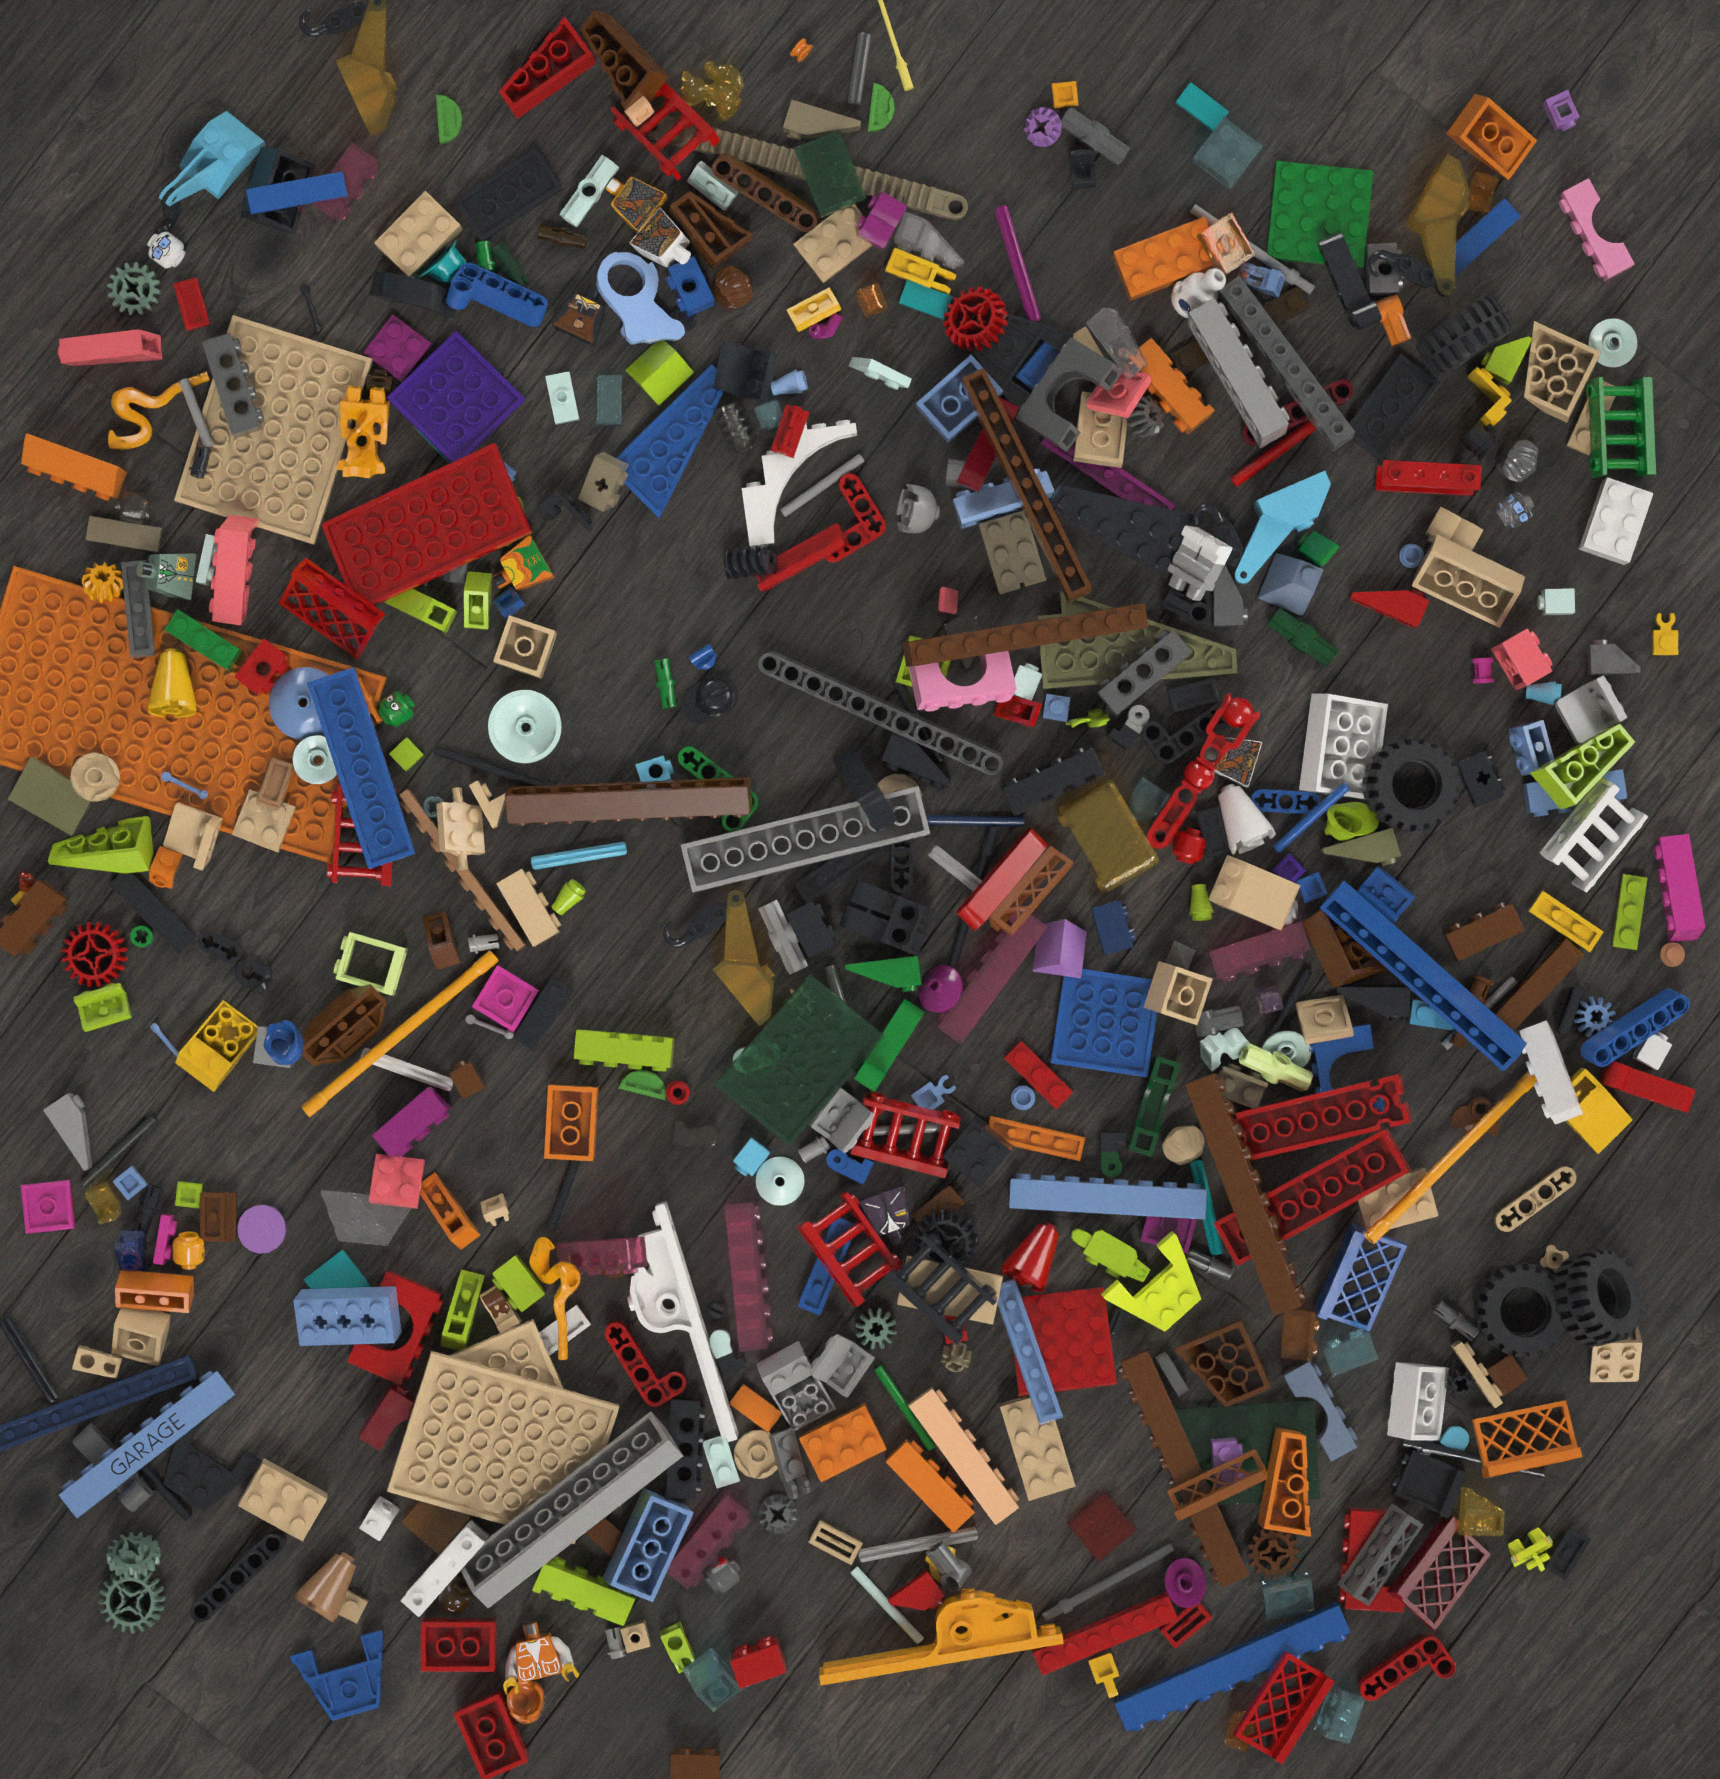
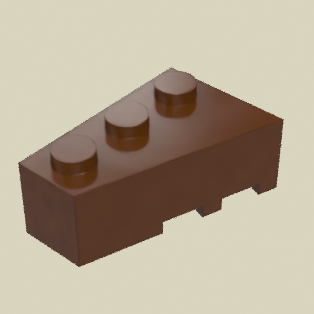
(707, 230)

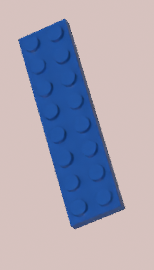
(361, 768)

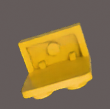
(1495, 393)

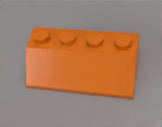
(73, 467)

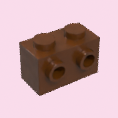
(695, 1764)

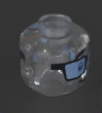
(1515, 509)

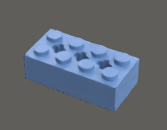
(347, 1316)
(633, 1547)

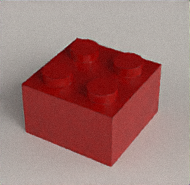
(758, 1661)

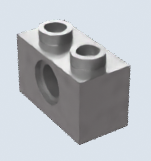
(1383, 284)

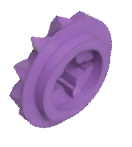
(1053, 127)

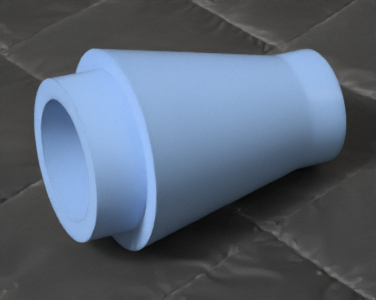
(790, 383)

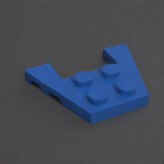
(350, 1687)

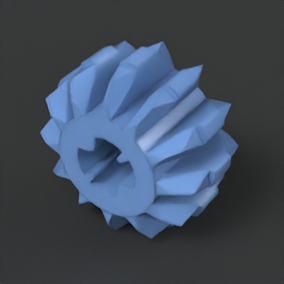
(1585, 1016)

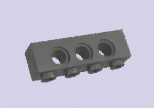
(215, 351)
(1118, 701)

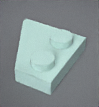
(879, 371)

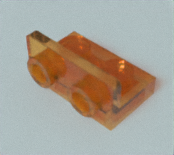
(1299, 1334)

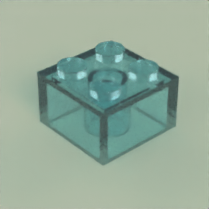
(1227, 153)

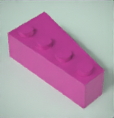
(1679, 888)

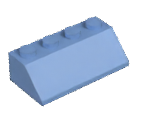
(992, 501)

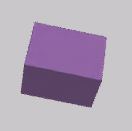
(1060, 950)

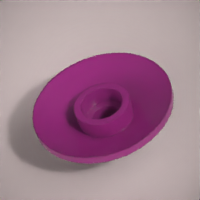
(946, 993)
(1192, 1581)

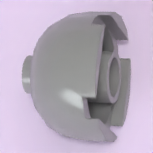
(917, 509)

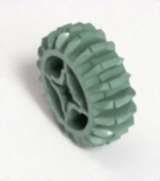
(125, 1591)

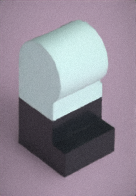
(723, 1352)

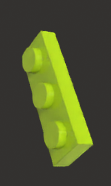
(1629, 912)

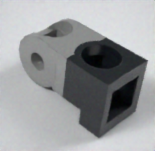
(1136, 720)

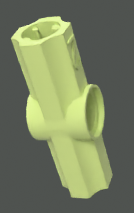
(1275, 1067)

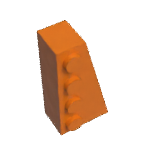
(1172, 390)

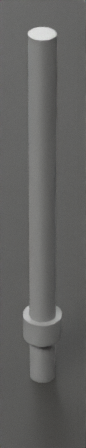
(1292, 276)

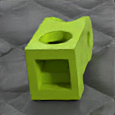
(677, 1646)

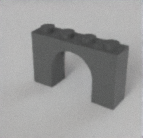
(1072, 363)

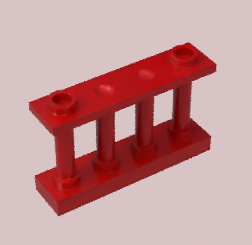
(688, 118)
(1428, 478)
(381, 873)
(911, 1158)
(826, 1251)

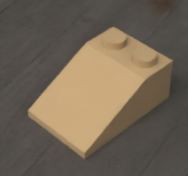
(1254, 892)

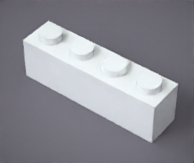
(1551, 1073)

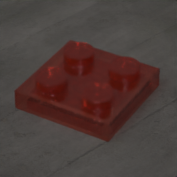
(1101, 1526)

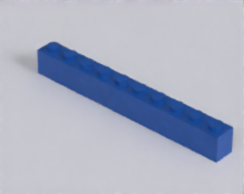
(1423, 976)
(1230, 1667)

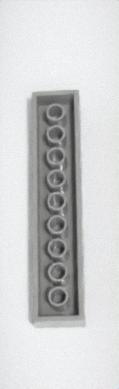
(800, 841)
(570, 1509)

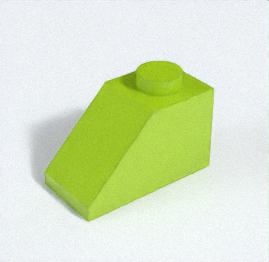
(1505, 359)
(477, 600)

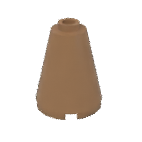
(328, 1587)

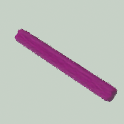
(1017, 263)

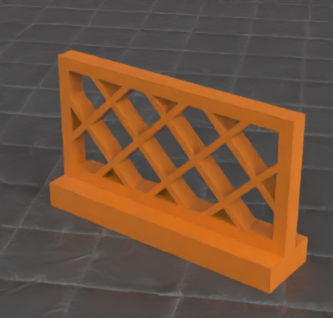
(1530, 1460)

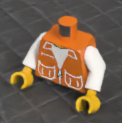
(537, 1658)

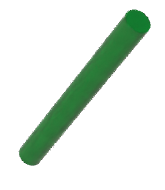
(904, 1407)

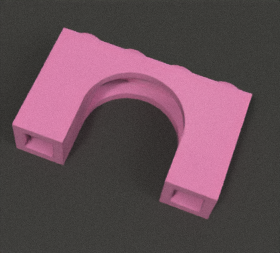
(935, 691)

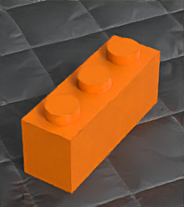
(154, 1291)

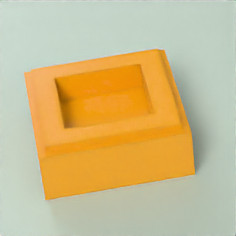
(1064, 95)

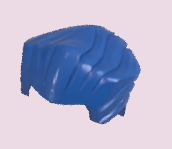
(283, 1043)

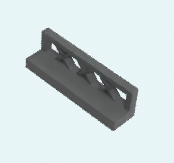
(1377, 1553)

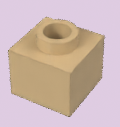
(635, 1628)

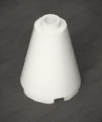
(1242, 820)

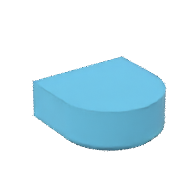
(1455, 1438)

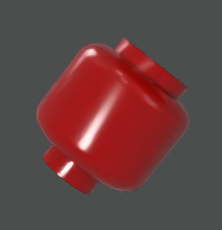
(1189, 846)

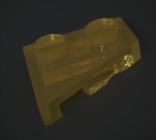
(1479, 1516)

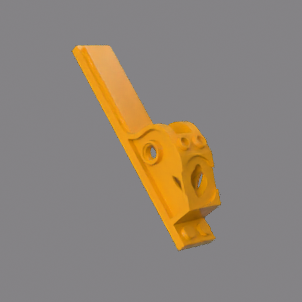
(986, 1636)

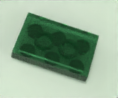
(830, 173)

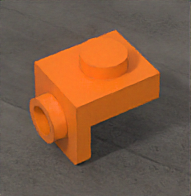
(165, 867)

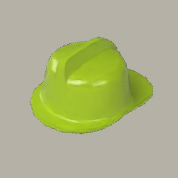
(1350, 820)

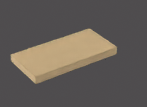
(984, 1314)

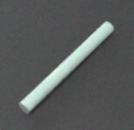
(883, 1601)

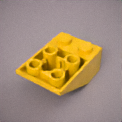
(217, 1046)
(1601, 1114)

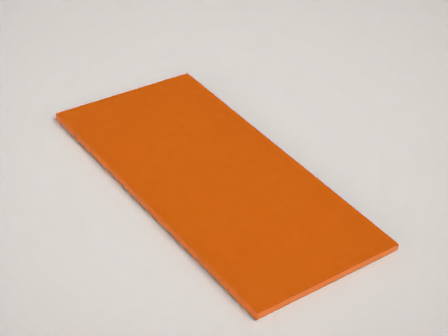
(79, 693)

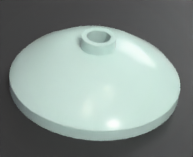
(507, 721)

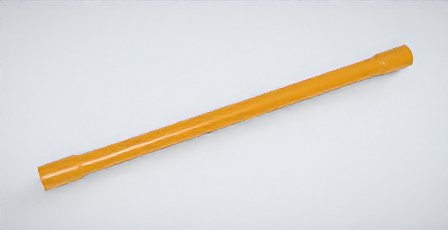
(321, 1098)
(1383, 1224)

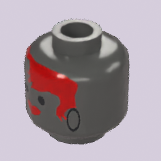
(722, 1575)

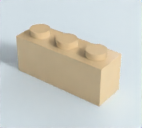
(529, 907)

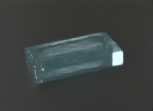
(609, 399)

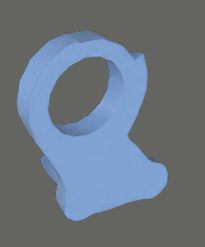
(640, 315)

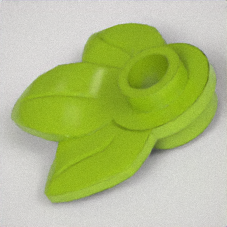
(1094, 719)

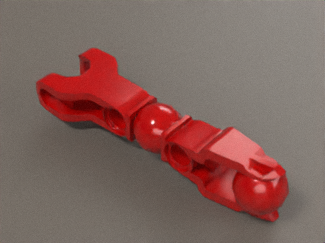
(1200, 772)

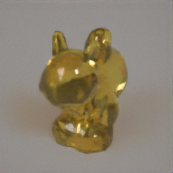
(722, 93)

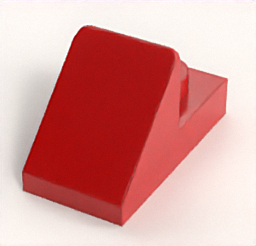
(1019, 711)

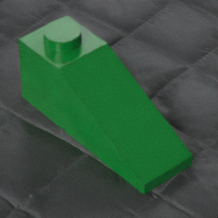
(894, 972)

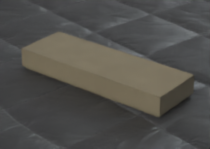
(124, 534)

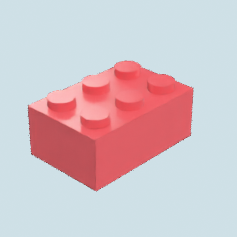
(1522, 659)

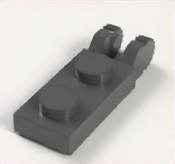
(789, 1462)

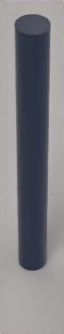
(975, 820)

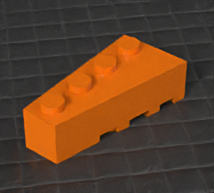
(1286, 1488)

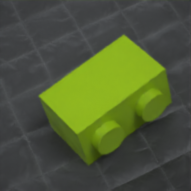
(518, 1283)

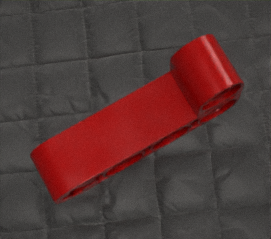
(1647, 1086)
(641, 1361)
(1404, 1671)

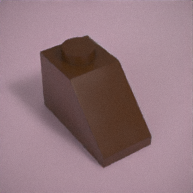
(441, 940)

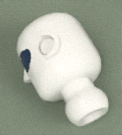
(1197, 290)

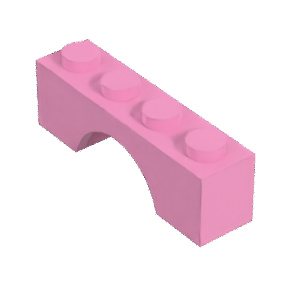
(1608, 257)

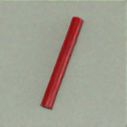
(1272, 454)

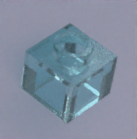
(769, 415)

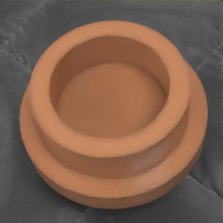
(1672, 954)

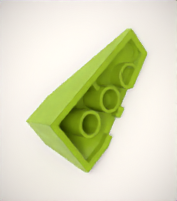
(116, 849)

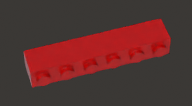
(1106, 1633)

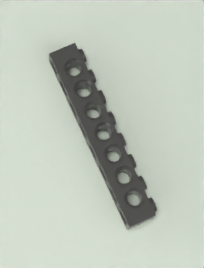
(1286, 364)

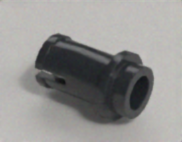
(200, 463)

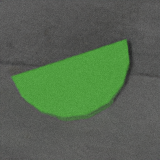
(881, 108)
(449, 119)
(644, 1083)

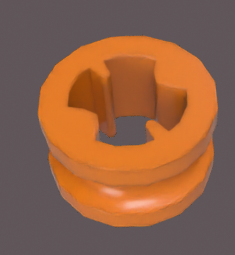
(801, 50)

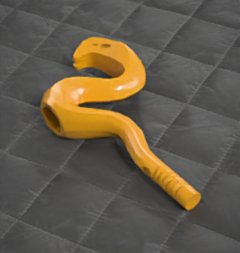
(120, 404)
(569, 1279)

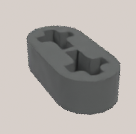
(1172, 1373)

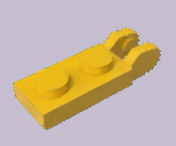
(918, 270)

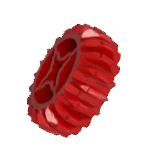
(988, 306)
(93, 943)

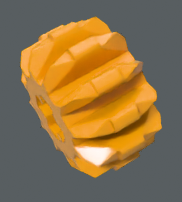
(102, 582)

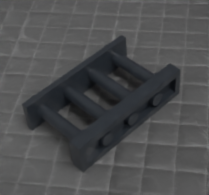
(936, 1311)

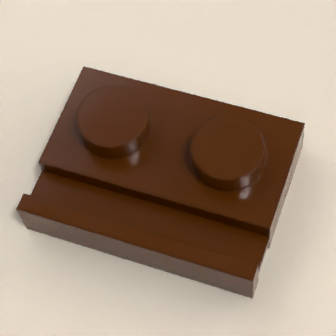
(218, 1216)

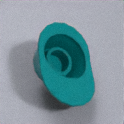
(445, 265)

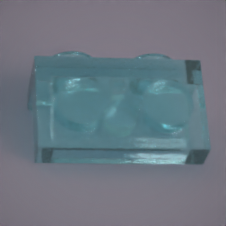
(1350, 1352)
(1339, 1714)

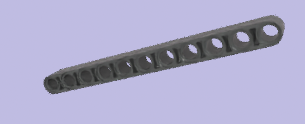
(868, 712)

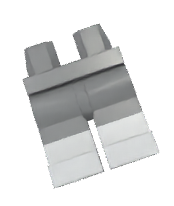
(1198, 562)

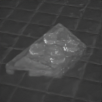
(362, 1221)

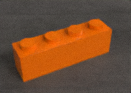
(930, 1485)

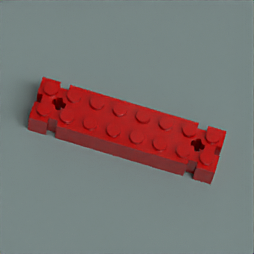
(1323, 1117)

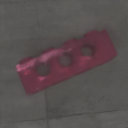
(604, 1255)

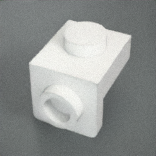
(379, 1518)

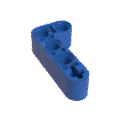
(497, 293)

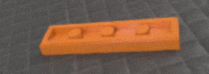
(1039, 1138)

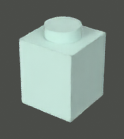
(1557, 602)
(1026, 681)

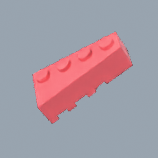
(232, 569)

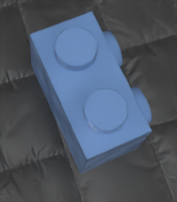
(1530, 746)

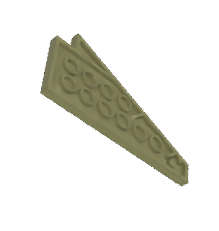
(1098, 657)

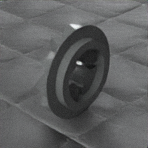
(766, 1515)

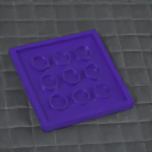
(456, 398)

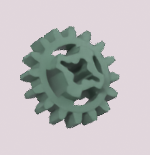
(126, 294)
(133, 1555)

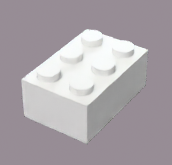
(1616, 521)

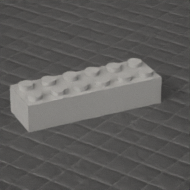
(1237, 372)

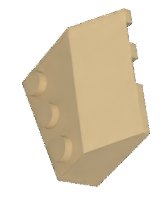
(1557, 371)

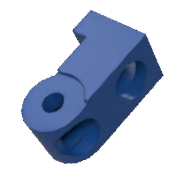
(849, 1167)

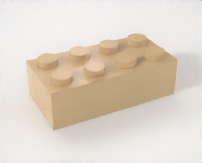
(1468, 581)
(1036, 1450)

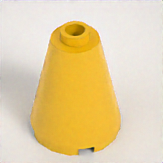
(172, 687)

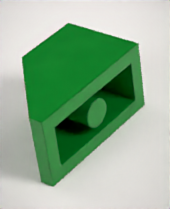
(1316, 548)

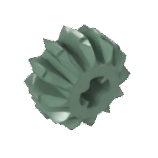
(883, 1331)

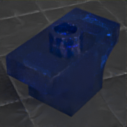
(131, 1250)

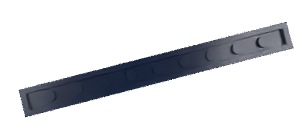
(97, 1402)

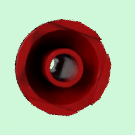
(1033, 1258)

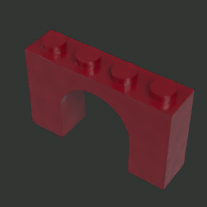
(390, 1411)

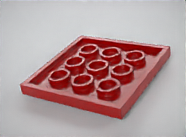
(1071, 1339)

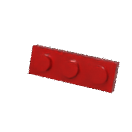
(1038, 1074)

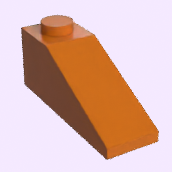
(448, 1212)

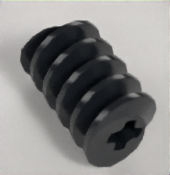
(749, 562)

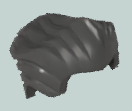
(1517, 460)

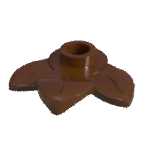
(1468, 1116)

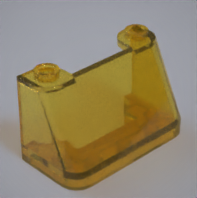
(1108, 835)

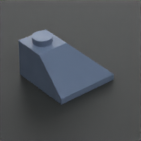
(1290, 584)

